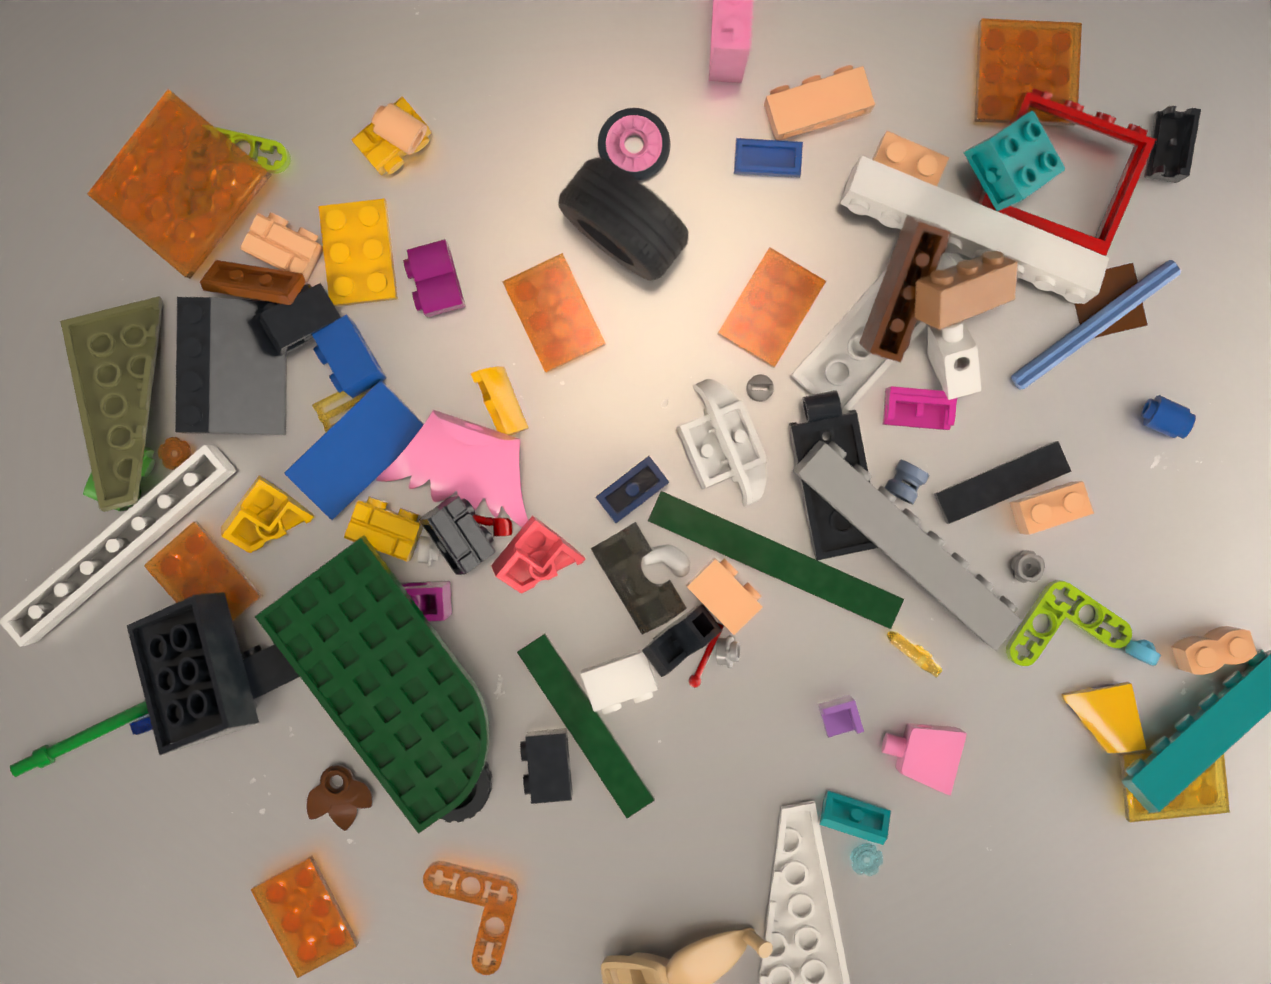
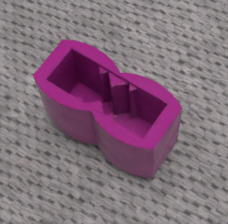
(434, 278)

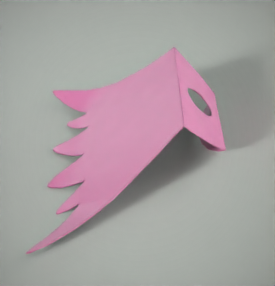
(463, 460)

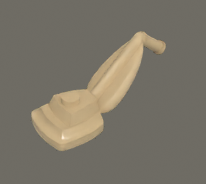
(694, 964)

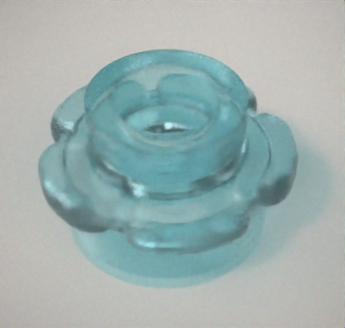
(858, 855)

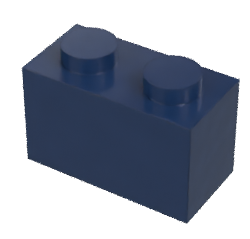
(632, 489)

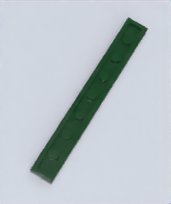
(775, 560)

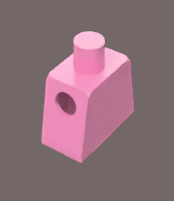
(927, 754)

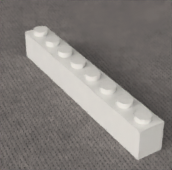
(1041, 256)
(117, 545)

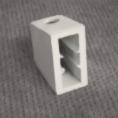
(944, 349)

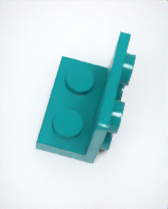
(1015, 161)

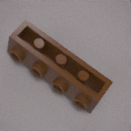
(893, 312)

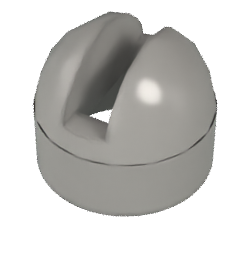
(759, 395)

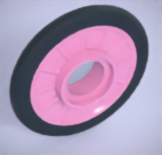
(635, 123)

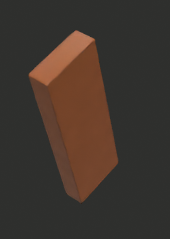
(253, 282)

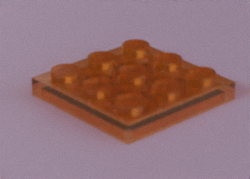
(1021, 57)

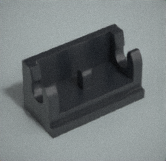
(1174, 144)

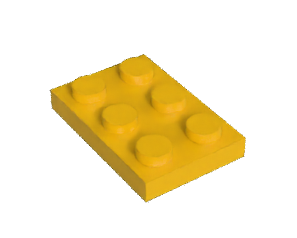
(358, 252)

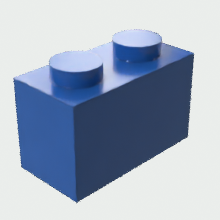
(348, 357)

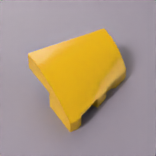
(500, 400)
(263, 515)
(1110, 716)

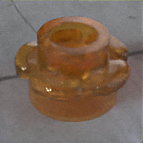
(165, 452)

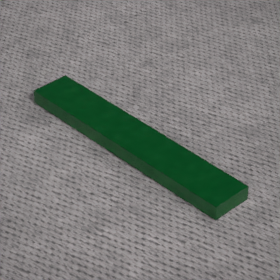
(586, 725)

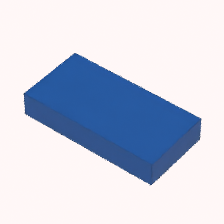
(768, 157)

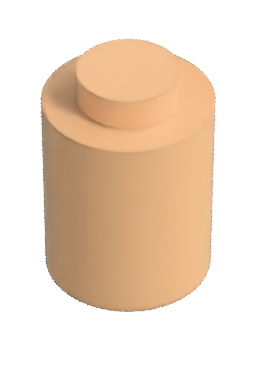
(398, 127)

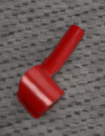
(501, 526)

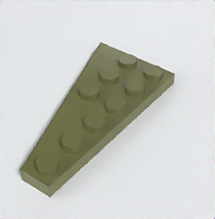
(112, 378)

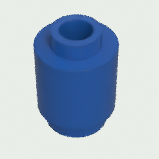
(1168, 417)

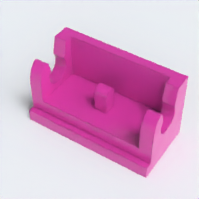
(918, 408)

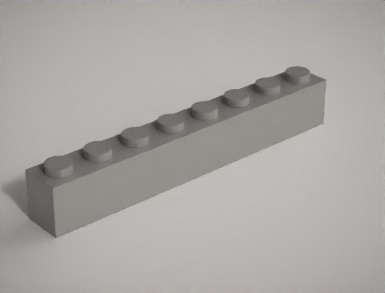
(908, 545)

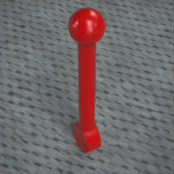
(695, 680)

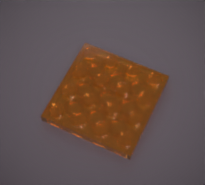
(179, 184)

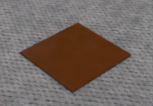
(1115, 283)

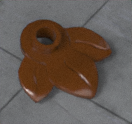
(338, 801)

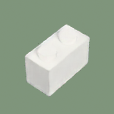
(619, 681)

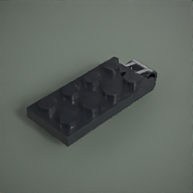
(829, 530)

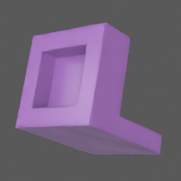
(840, 716)

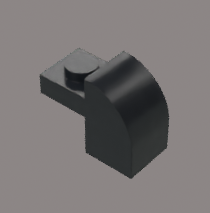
(681, 639)

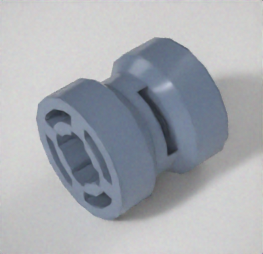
(909, 474)

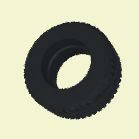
(624, 218)

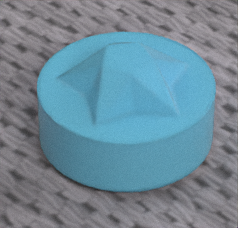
(1143, 651)

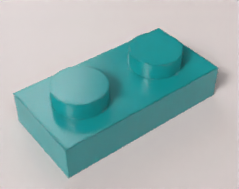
(855, 817)

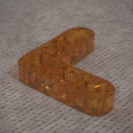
(492, 907)

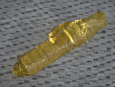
(915, 653)

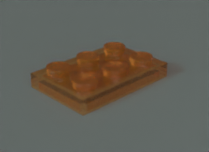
(771, 307)
(554, 312)
(199, 566)
(304, 916)

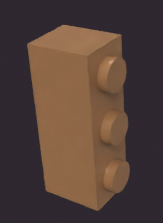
(965, 289)

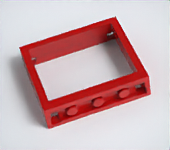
(1104, 125)

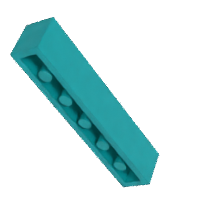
(1203, 737)

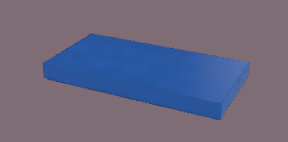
(355, 450)

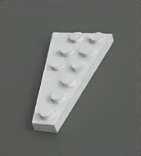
(802, 907)

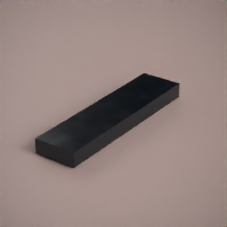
(1002, 482)

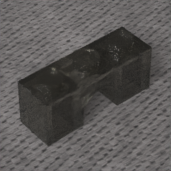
(645, 601)

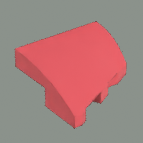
(534, 556)

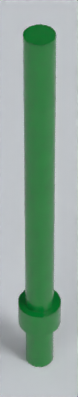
(46, 754)

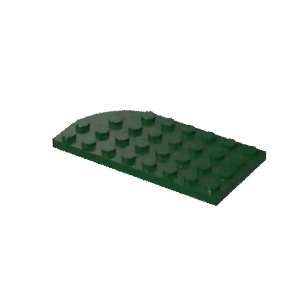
(385, 681)

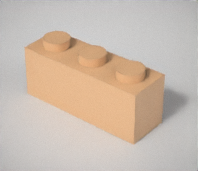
(818, 102)

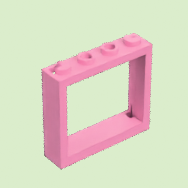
(730, 39)

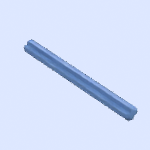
(1096, 324)

